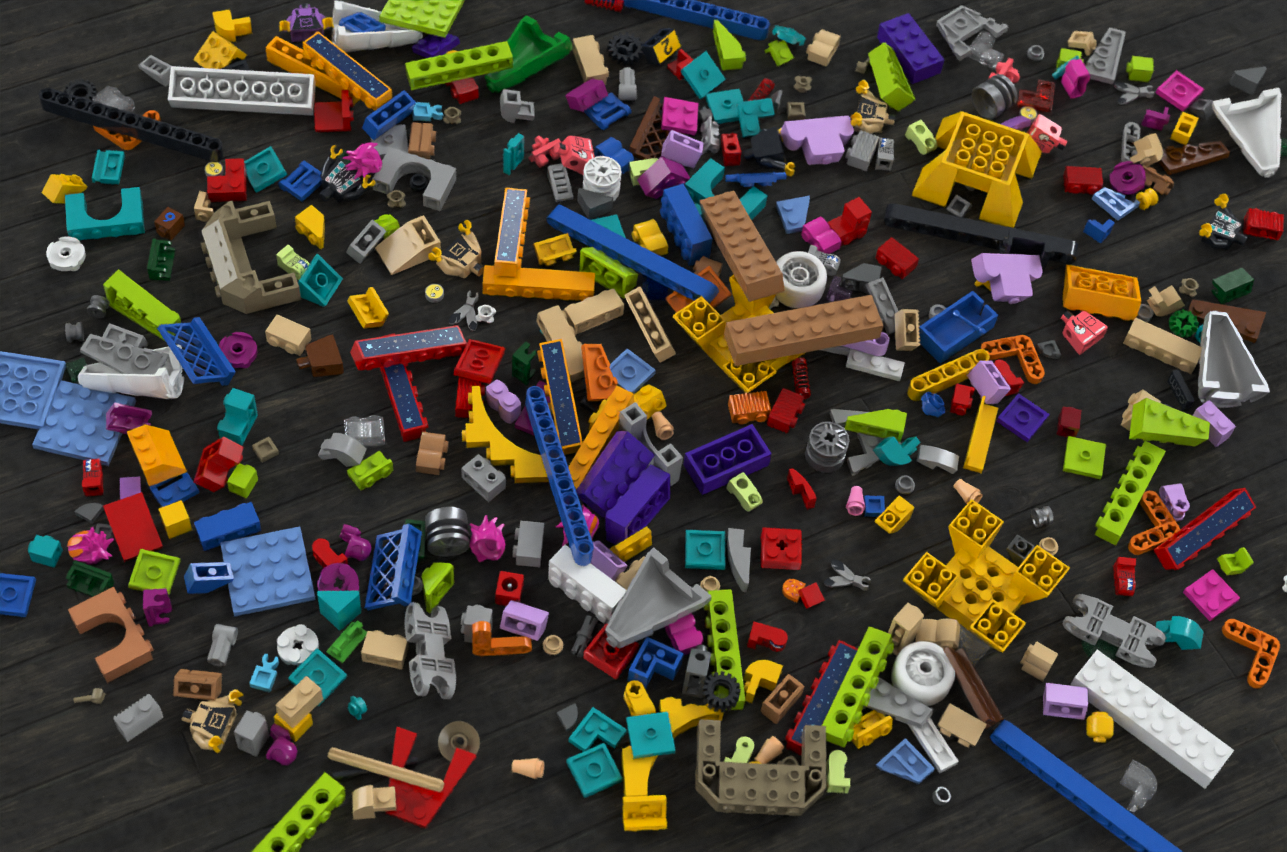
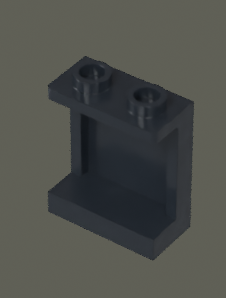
(1027, 244)

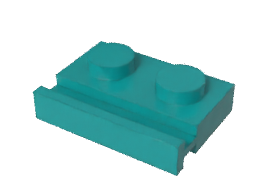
(514, 154)
(108, 167)

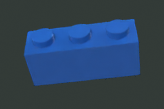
(388, 115)
(227, 525)

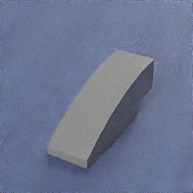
(738, 557)

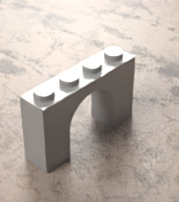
(399, 163)
(667, 459)

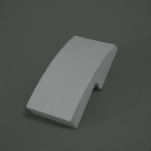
(939, 457)

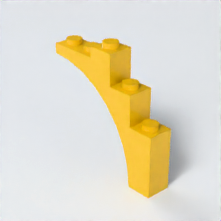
(481, 432)
(681, 719)

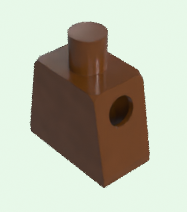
(322, 357)

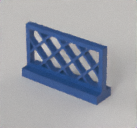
(205, 347)
(404, 568)

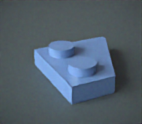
(1114, 203)
(793, 213)
(906, 763)

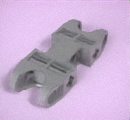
(1114, 631)
(430, 663)

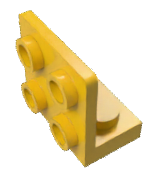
(217, 52)

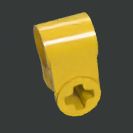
(640, 703)

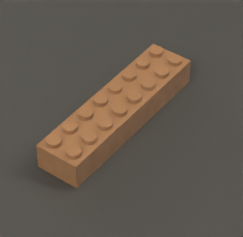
(742, 246)
(803, 330)

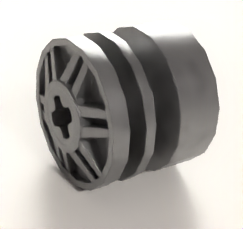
(994, 96)
(827, 447)
(447, 531)

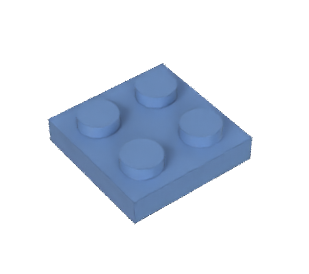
(631, 371)

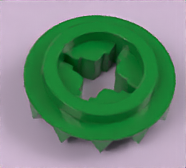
(1187, 330)

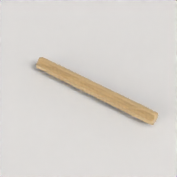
(386, 769)

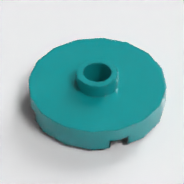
(789, 35)

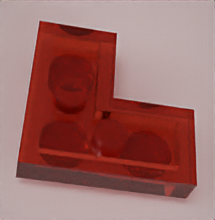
(1041, 99)

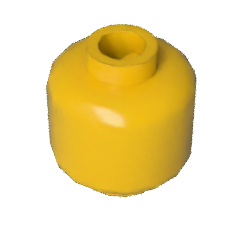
(1100, 726)

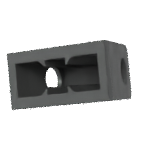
(697, 666)

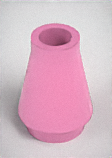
(856, 501)

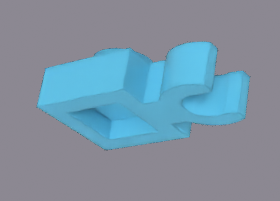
(424, 112)
(264, 676)

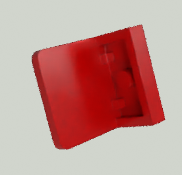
(334, 115)

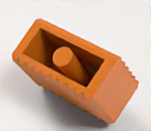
(749, 407)

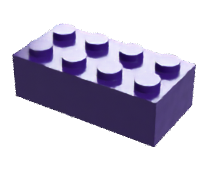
(912, 47)
(725, 458)
(614, 472)
(638, 505)

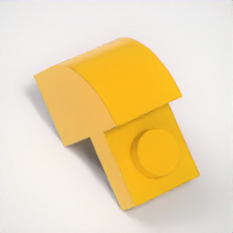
(231, 28)
(1184, 128)
(763, 674)

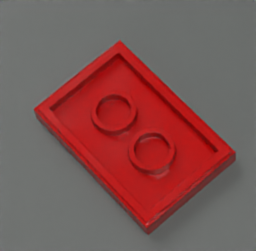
(479, 361)
(132, 526)

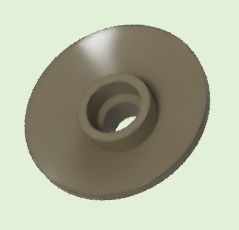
(448, 739)

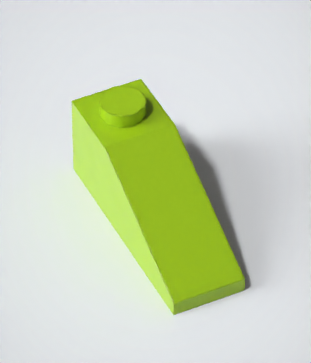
(728, 48)
(878, 423)

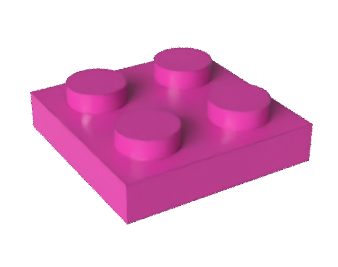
(1179, 91)
(679, 116)
(1211, 595)

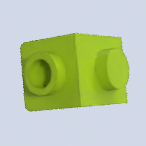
(779, 52)
(389, 223)
(1236, 562)

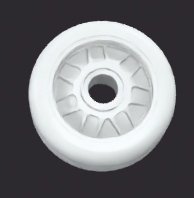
(803, 279)
(909, 676)

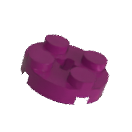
(1130, 186)
(248, 349)
(342, 572)

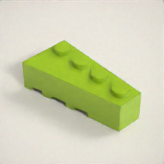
(890, 77)
(138, 304)
(1165, 424)

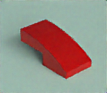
(800, 485)

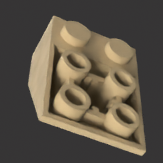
(408, 245)

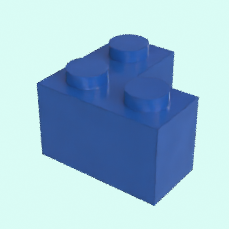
(654, 658)

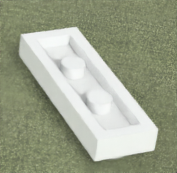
(875, 365)
(935, 746)

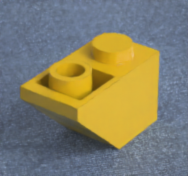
(62, 185)
(312, 225)
(895, 515)

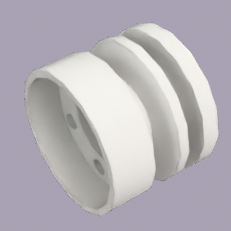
(602, 176)

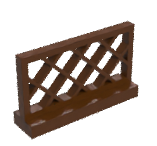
(643, 131)
(973, 687)

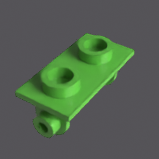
(347, 641)

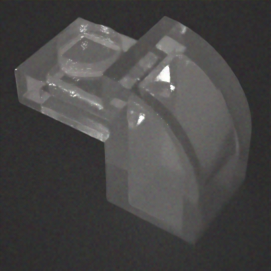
(1141, 781)

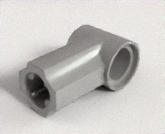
(627, 87)
(223, 639)

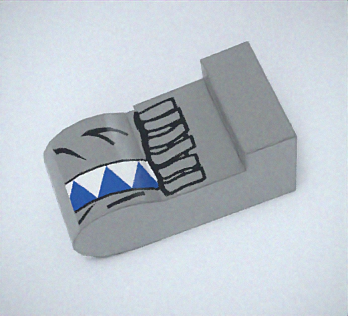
(885, 153)
(830, 261)

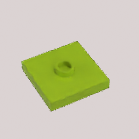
(1084, 457)
(153, 571)

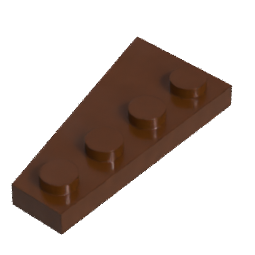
(1188, 157)
(1246, 321)

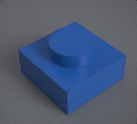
(874, 505)

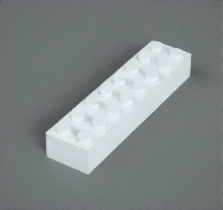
(242, 90)
(1152, 719)

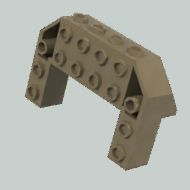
(230, 265)
(760, 787)

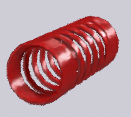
(619, 5)
(764, 88)
(807, 394)

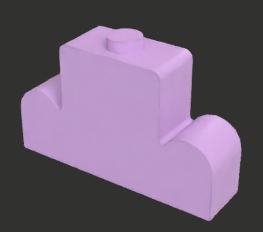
(819, 138)
(1008, 274)

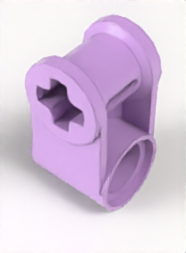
(1175, 500)

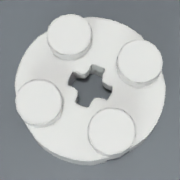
(66, 263)
(294, 635)

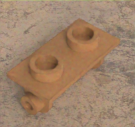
(1162, 183)

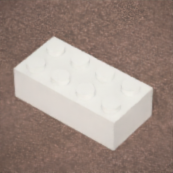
(585, 584)

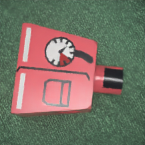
(1046, 134)
(575, 152)
(1082, 330)

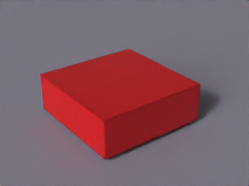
(811, 595)

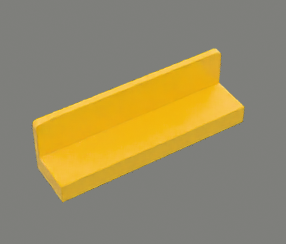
(980, 437)

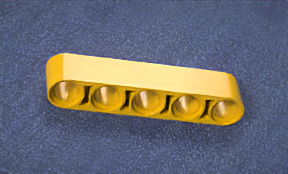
(940, 376)

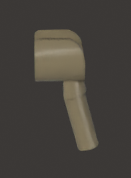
(861, 67)
(96, 697)

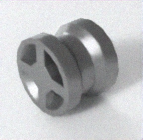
(98, 306)
(74, 332)
(1042, 516)

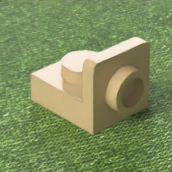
(1083, 40)
(202, 207)

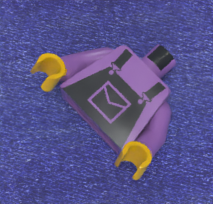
(305, 23)

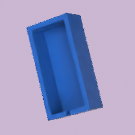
(685, 224)
(948, 335)

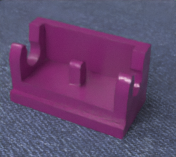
(125, 418)
(154, 603)

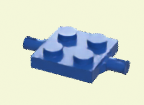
(762, 179)

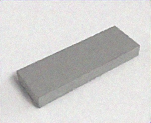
(884, 303)

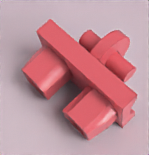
(1007, 70)
(543, 149)

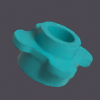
(357, 707)

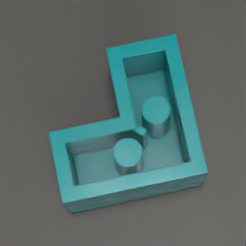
(239, 416)

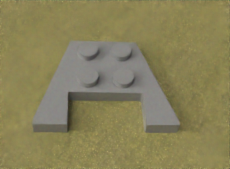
(964, 23)
(867, 442)

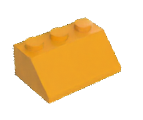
(156, 453)

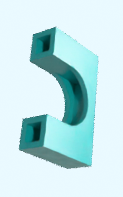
(709, 175)
(127, 222)

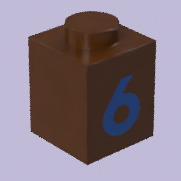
(169, 223)

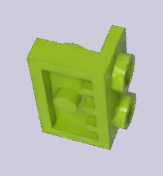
(370, 470)

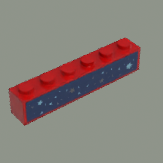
(408, 348)
(404, 401)
(1204, 529)
(823, 693)

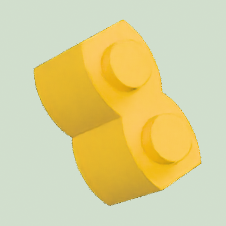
(650, 237)

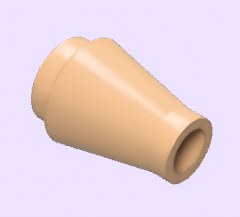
(662, 426)
(967, 491)
(769, 750)
(529, 767)

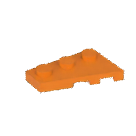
(597, 373)

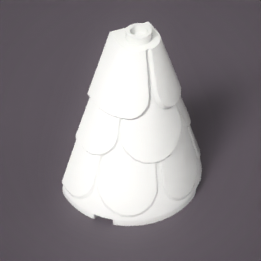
(349, 41)
(1255, 128)
(165, 384)

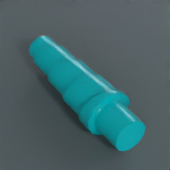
(1061, 70)

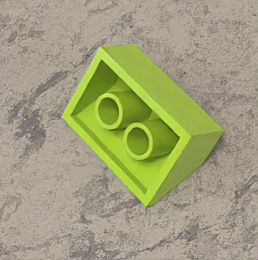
(608, 271)

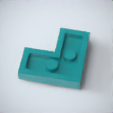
(750, 112)
(594, 726)

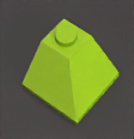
(436, 583)

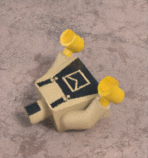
(870, 112)
(461, 256)
(213, 721)

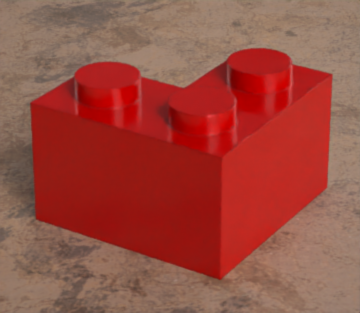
(229, 187)
(852, 222)
(216, 462)

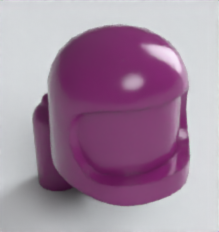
(358, 547)
(282, 749)

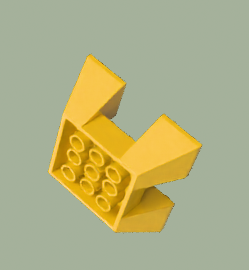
(981, 157)
(708, 331)
(976, 562)

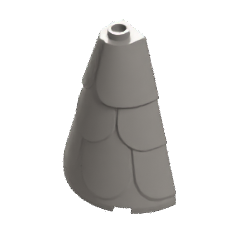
(1226, 365)
(652, 602)

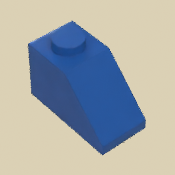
(207, 576)

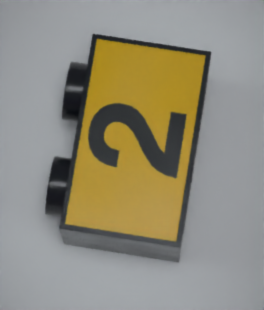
(661, 46)

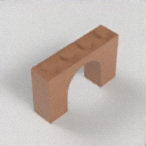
(110, 608)

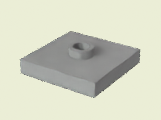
(393, 138)

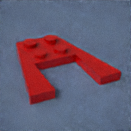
(418, 803)

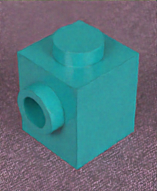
(45, 550)

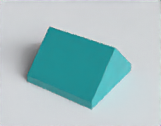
(319, 281)
(339, 606)

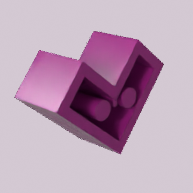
(662, 175)

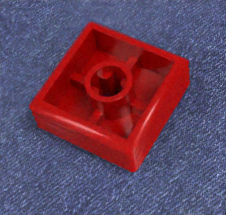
(789, 540)
(610, 663)

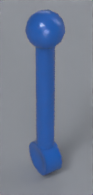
(956, 314)

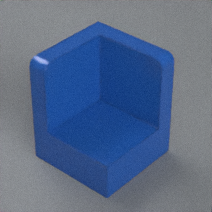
(1097, 230)

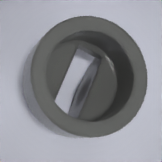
(941, 792)

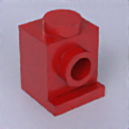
(961, 399)

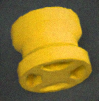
(1147, 198)

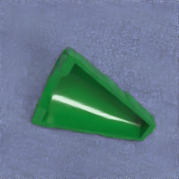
(530, 52)

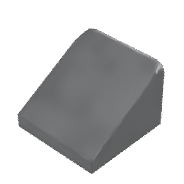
(776, 100)
(1202, 108)
(959, 206)

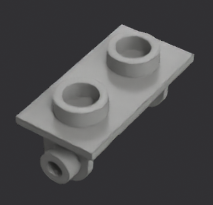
(710, 136)

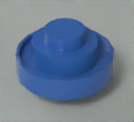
(932, 404)

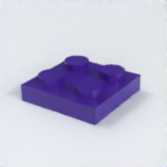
(435, 45)
(1022, 417)

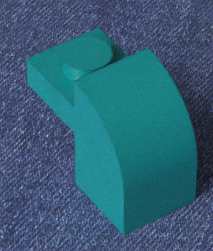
(895, 454)
(1182, 631)

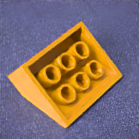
(1101, 292)

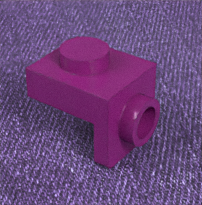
(1155, 119)

